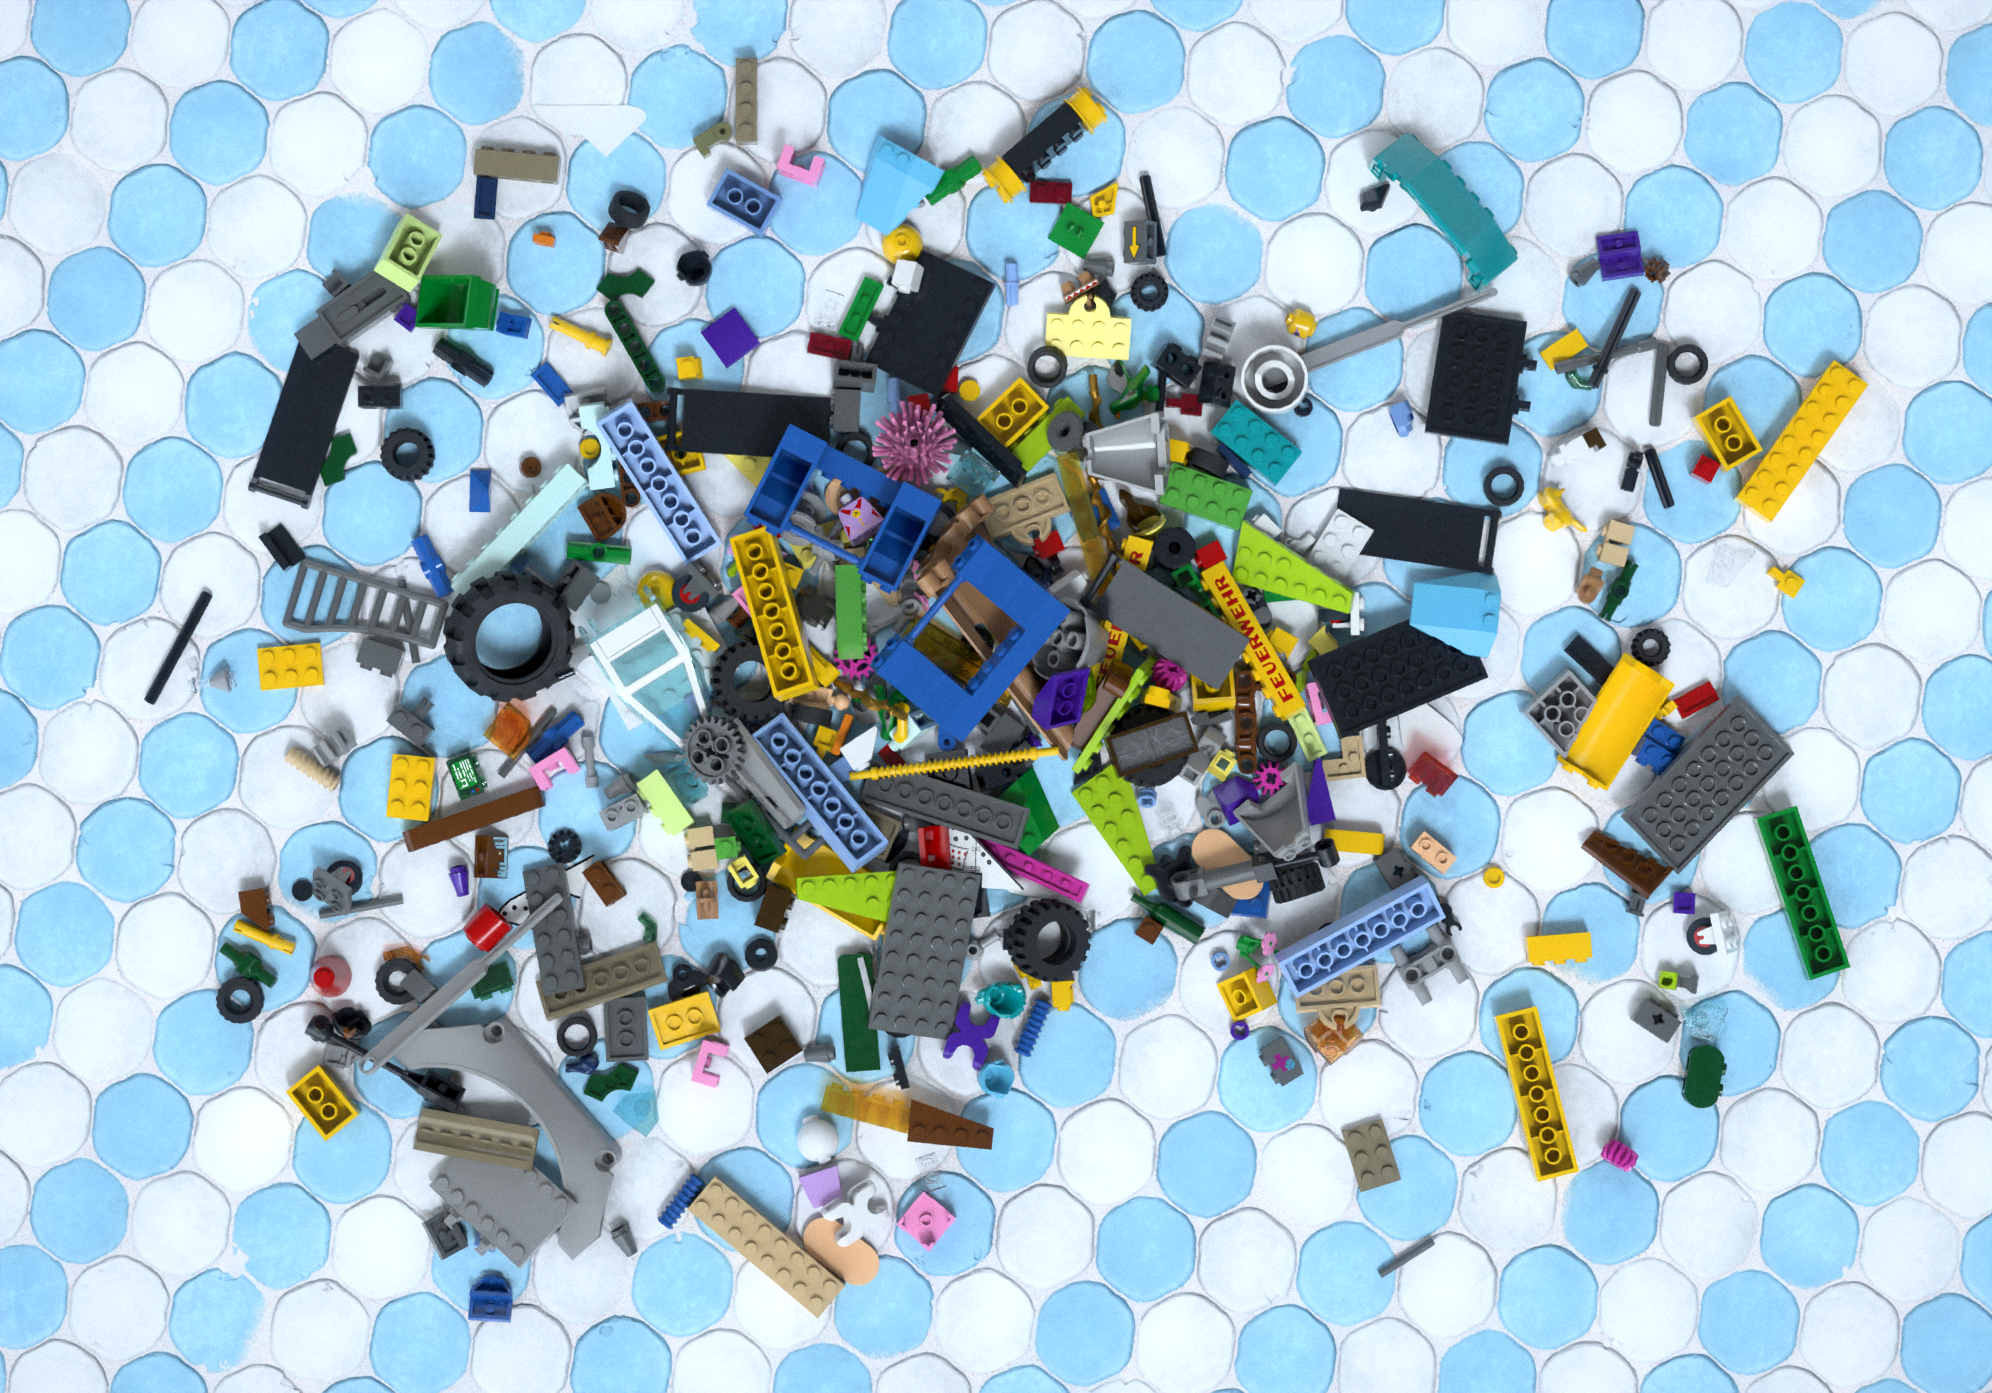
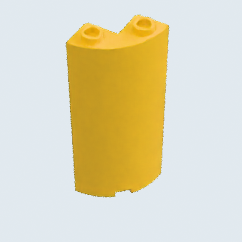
(1617, 721)
(821, 863)

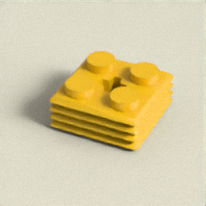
(690, 463)

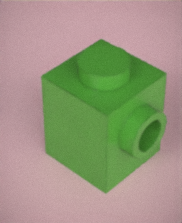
(727, 847)

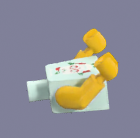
(910, 731)

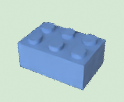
(744, 203)

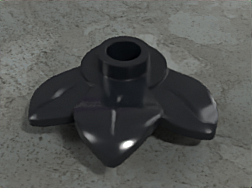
(687, 986)

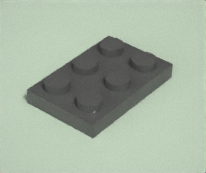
(626, 1029)

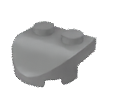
(582, 397)

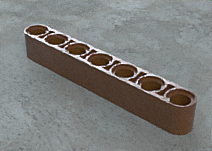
(473, 819)

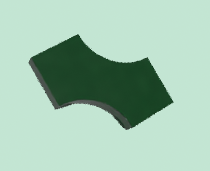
(634, 284)
(334, 468)
(620, 1079)

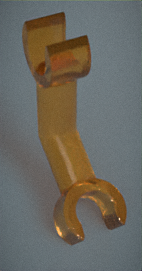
(406, 950)

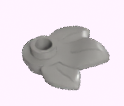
(1208, 807)

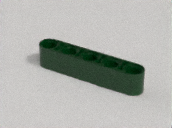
(632, 337)

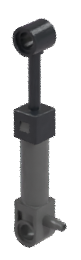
(1262, 867)

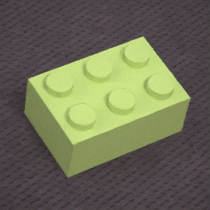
(408, 252)
(664, 804)

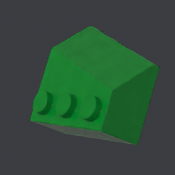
(1041, 821)

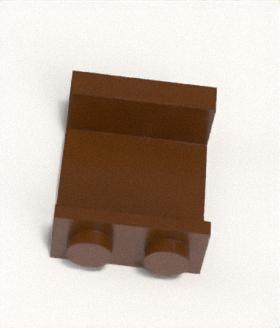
(604, 883)

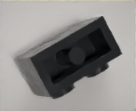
(1216, 384)

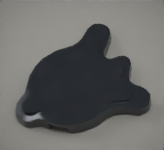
(1165, 869)

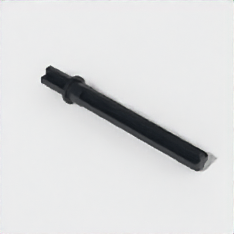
(1601, 367)

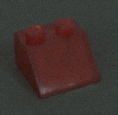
(1431, 774)

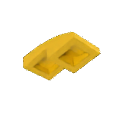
(1564, 348)

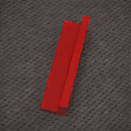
(936, 849)

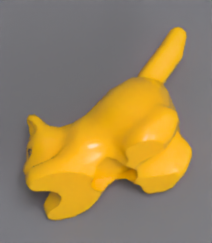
(1557, 515)

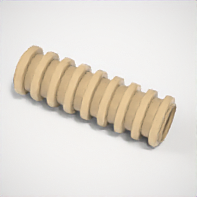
(312, 769)

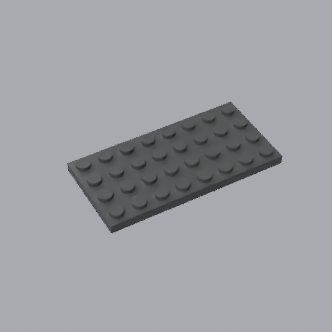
(1707, 784)
(923, 951)

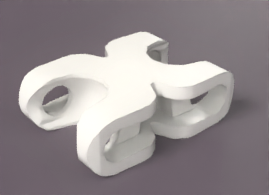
(855, 1213)

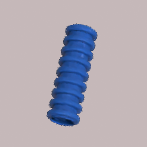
(1033, 1027)
(681, 1201)

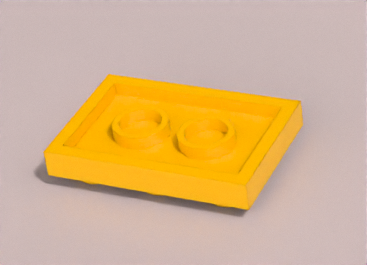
(290, 666)
(684, 1020)

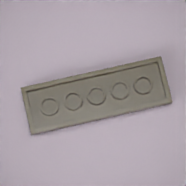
(608, 980)

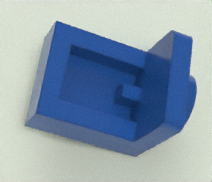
(513, 325)

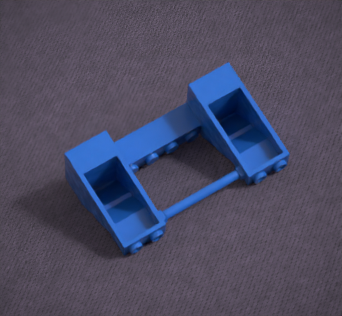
(792, 473)
(936, 690)

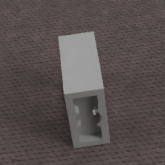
(615, 817)

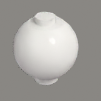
(817, 1139)

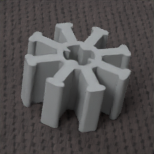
(1218, 338)
(334, 746)

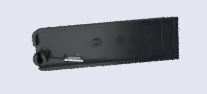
(981, 440)

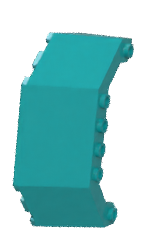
(1448, 206)

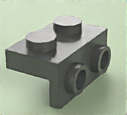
(444, 1239)

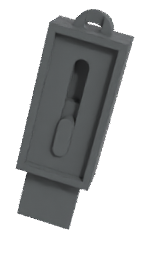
(352, 314)

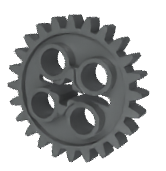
(708, 767)

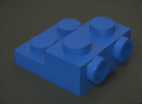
(1657, 747)

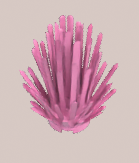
(906, 431)

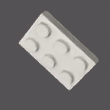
(1339, 545)

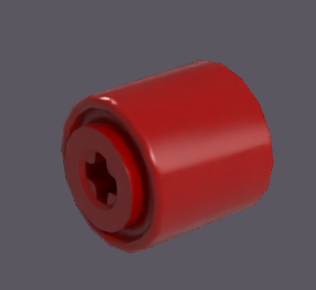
(487, 928)

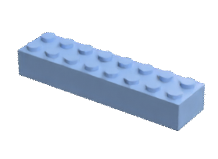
(658, 481)
(823, 796)
(1359, 936)

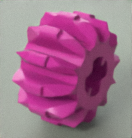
(1168, 675)
(1278, 781)
(1619, 1155)

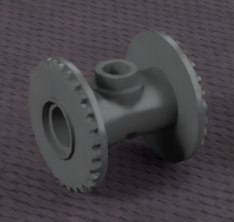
(1067, 433)

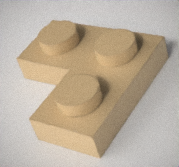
(1352, 762)

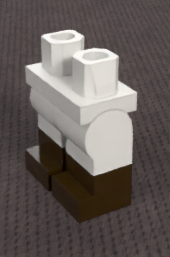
(1574, 449)

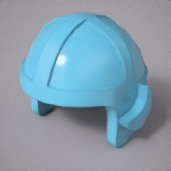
(996, 1078)

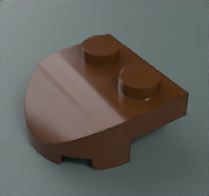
(604, 515)

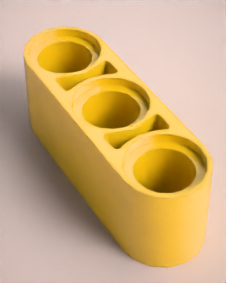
(1357, 841)

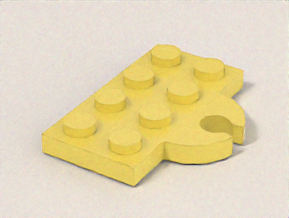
(1089, 331)

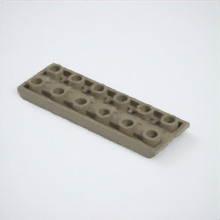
(476, 1139)

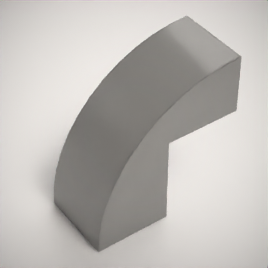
(1199, 762)

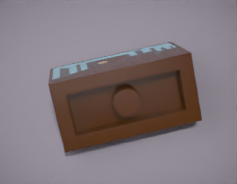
(491, 857)

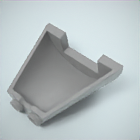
(1131, 453)
(1283, 819)

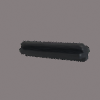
(1659, 478)

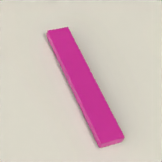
(1037, 871)

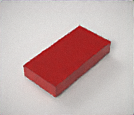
(1696, 700)

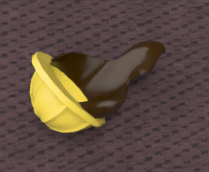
(1142, 518)

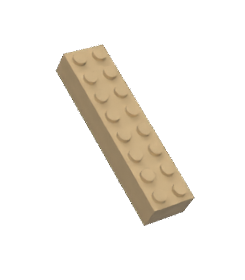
(766, 1246)

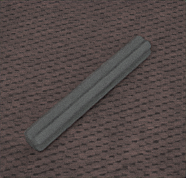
(1659, 385)

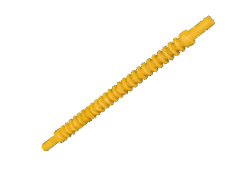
(1033, 753)

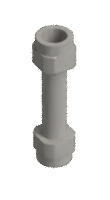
(591, 780)

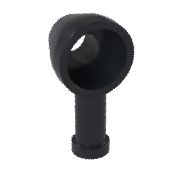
(1033, 566)

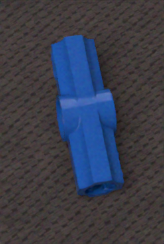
(432, 566)
(556, 737)

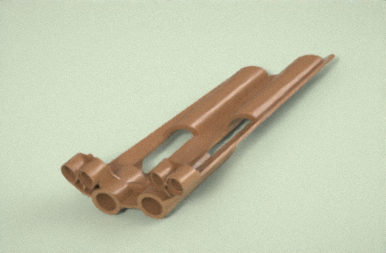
(969, 607)

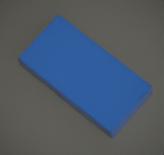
(551, 383)

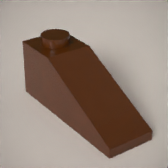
(614, 237)

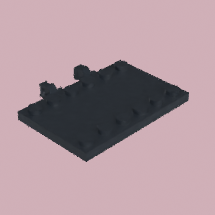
(930, 326)
(1477, 378)

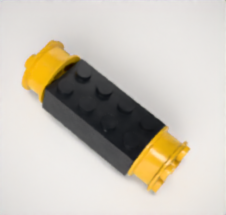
(1043, 144)

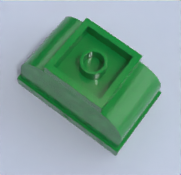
(456, 303)

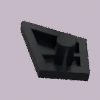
(1374, 198)
(1106, 292)
(1094, 769)

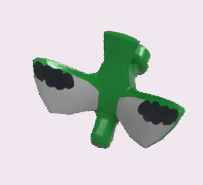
(1130, 389)
(868, 716)

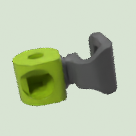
(1671, 981)

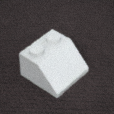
(861, 749)

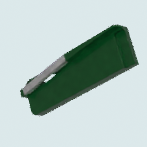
(860, 1043)

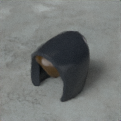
(723, 974)

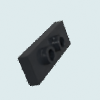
(1589, 660)

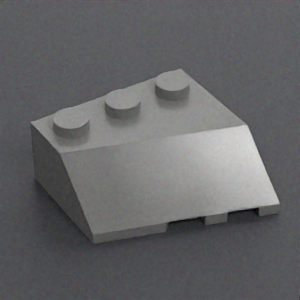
(1560, 711)

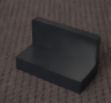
(282, 547)

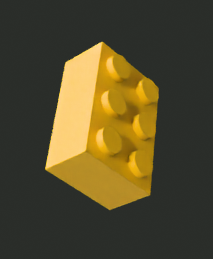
(1013, 413)
(1726, 434)
(411, 787)
(323, 1102)

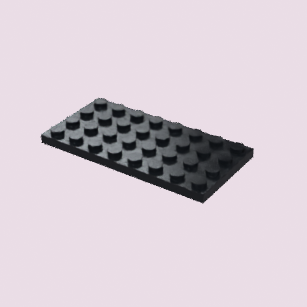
(1389, 676)

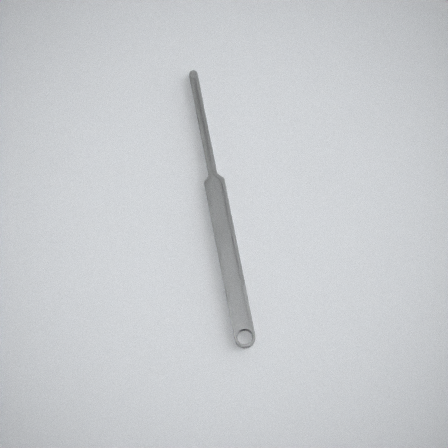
(1370, 339)
(449, 993)

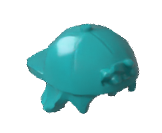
(1002, 999)

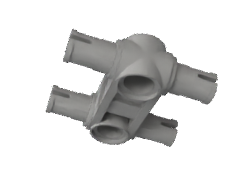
(1429, 964)

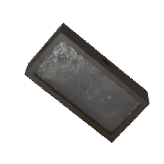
(1151, 744)

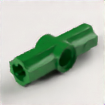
(954, 179)
(585, 552)

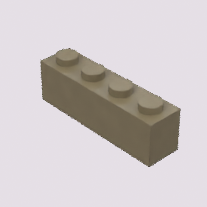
(746, 101)
(517, 166)

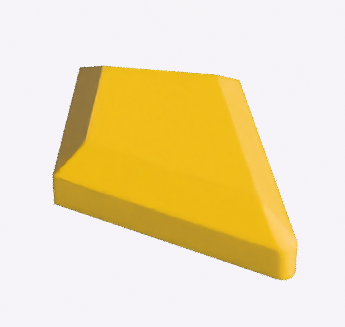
(1104, 201)

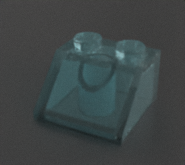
(973, 474)
(685, 786)

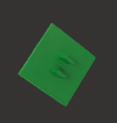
(1076, 230)

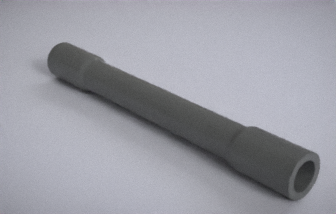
(1574, 363)

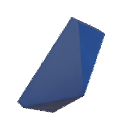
(480, 491)

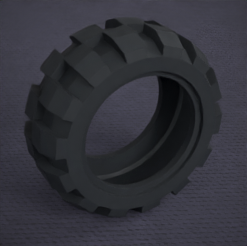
(477, 604)

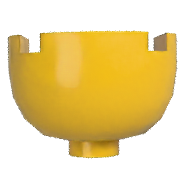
(902, 244)
(660, 584)

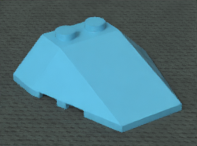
(894, 185)
(1459, 611)

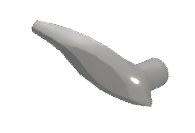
(665, 757)

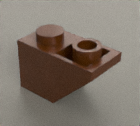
(255, 906)

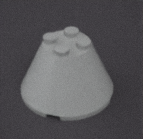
(1074, 644)

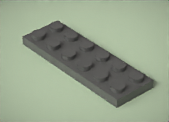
(556, 933)

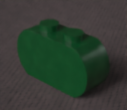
(1703, 1076)

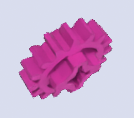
(854, 666)

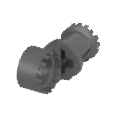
(1636, 898)

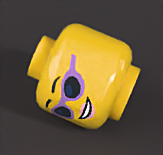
(1300, 323)

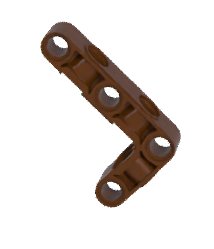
(1245, 707)

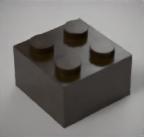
(774, 909)
(773, 1044)

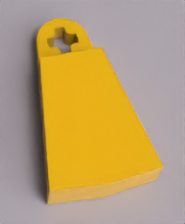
(1160, 698)

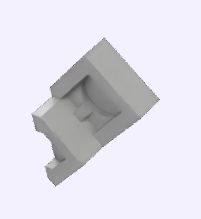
(339, 1056)

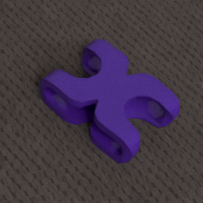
(971, 1035)

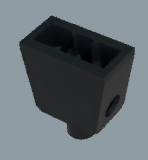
(992, 776)

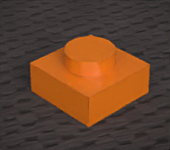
(544, 239)

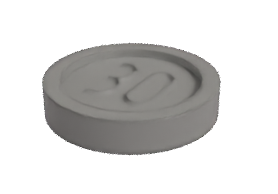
(600, 593)

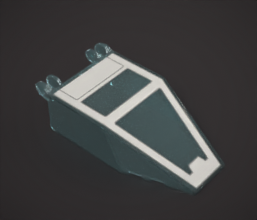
(653, 670)

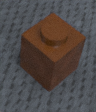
(1148, 930)

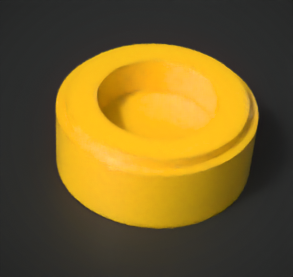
(969, 390)
(590, 448)
(1493, 877)

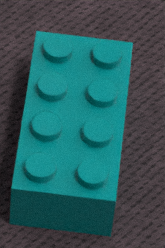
(1255, 443)

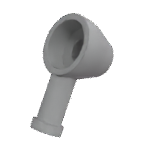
(906, 612)
(981, 945)

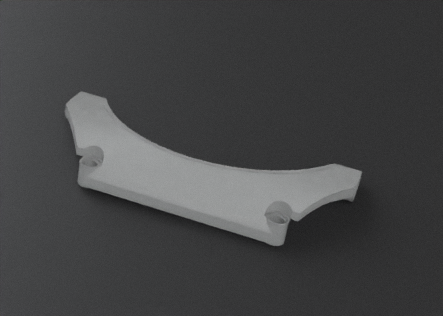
(572, 1131)

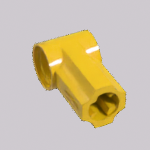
(824, 670)

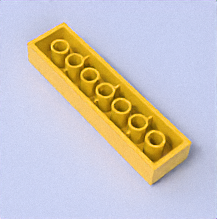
(1801, 441)
(774, 614)
(1536, 1093)

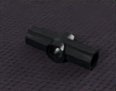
(463, 362)

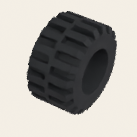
(391, 446)
(1297, 883)

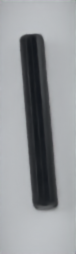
(1152, 211)

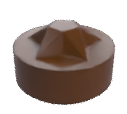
(530, 467)

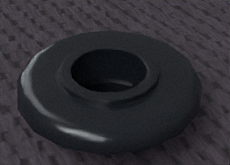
(751, 949)

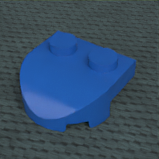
(490, 1300)

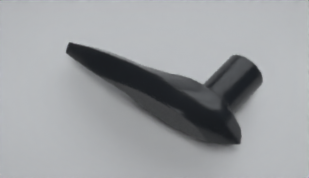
(898, 845)

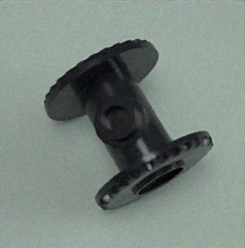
(1182, 539)

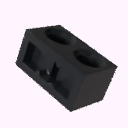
(1174, 370)
(380, 397)

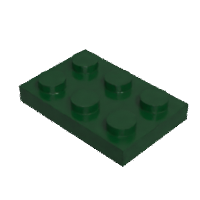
(755, 832)

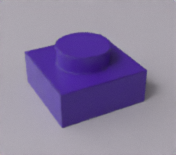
(407, 317)
(1683, 903)

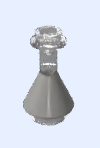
(223, 680)

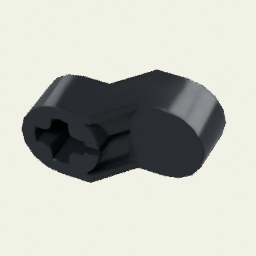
(1255, 599)

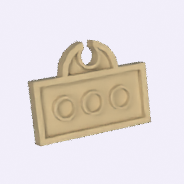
(1027, 510)
(1343, 995)

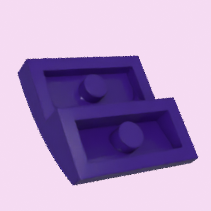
(1619, 256)
(730, 338)

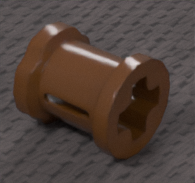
(739, 618)

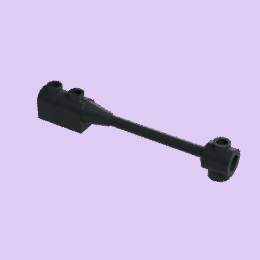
(430, 1086)

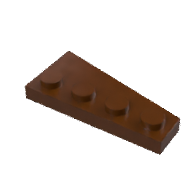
(1634, 869)
(941, 1127)

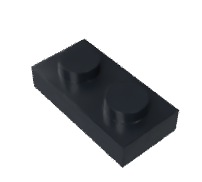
(900, 1077)

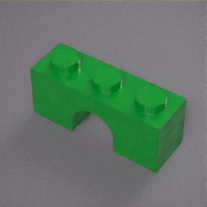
(1186, 577)

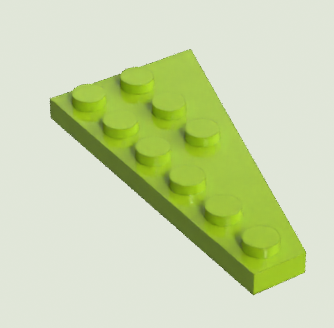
(1280, 570)
(1119, 709)
(1117, 818)
(854, 893)

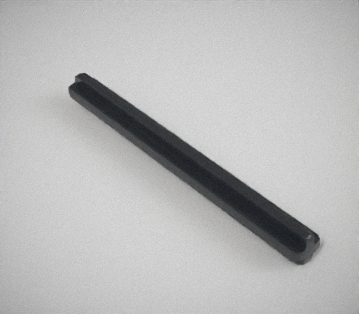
(178, 647)

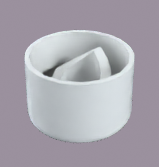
(1278, 358)

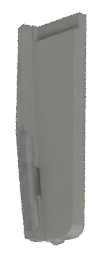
(766, 781)

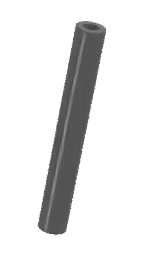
(1406, 1257)

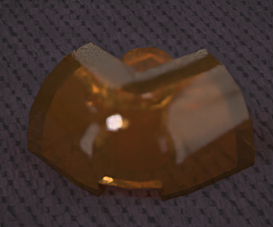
(510, 731)
(1332, 1043)

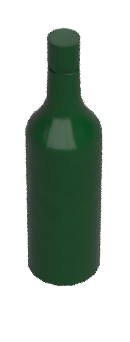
(1172, 919)

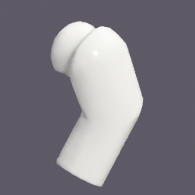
(1300, 546)

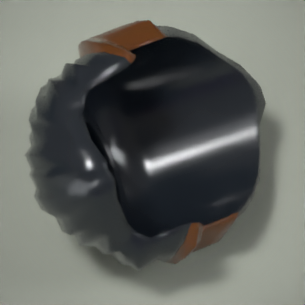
(351, 1023)

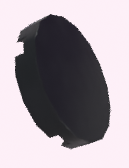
(1373, 771)

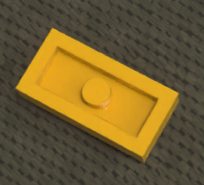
(707, 642)

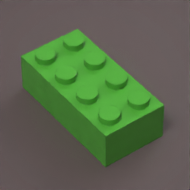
(1206, 497)
(850, 613)

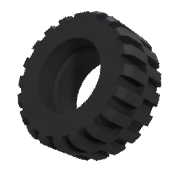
(724, 688)
(1159, 774)
(1071, 947)

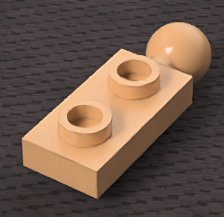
(822, 699)

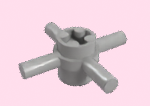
(822, 554)

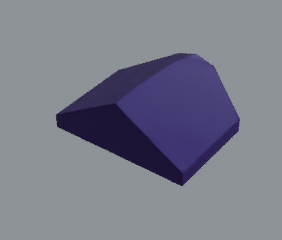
(1233, 794)

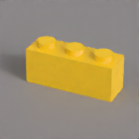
(1558, 948)

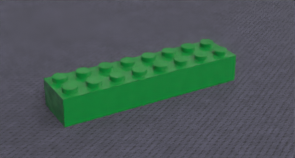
(1801, 893)

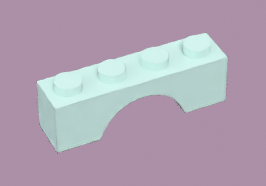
(601, 472)

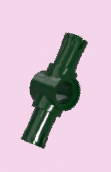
(1614, 601)
(248, 965)

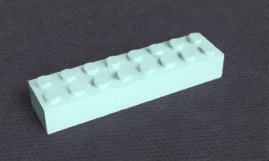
(524, 528)

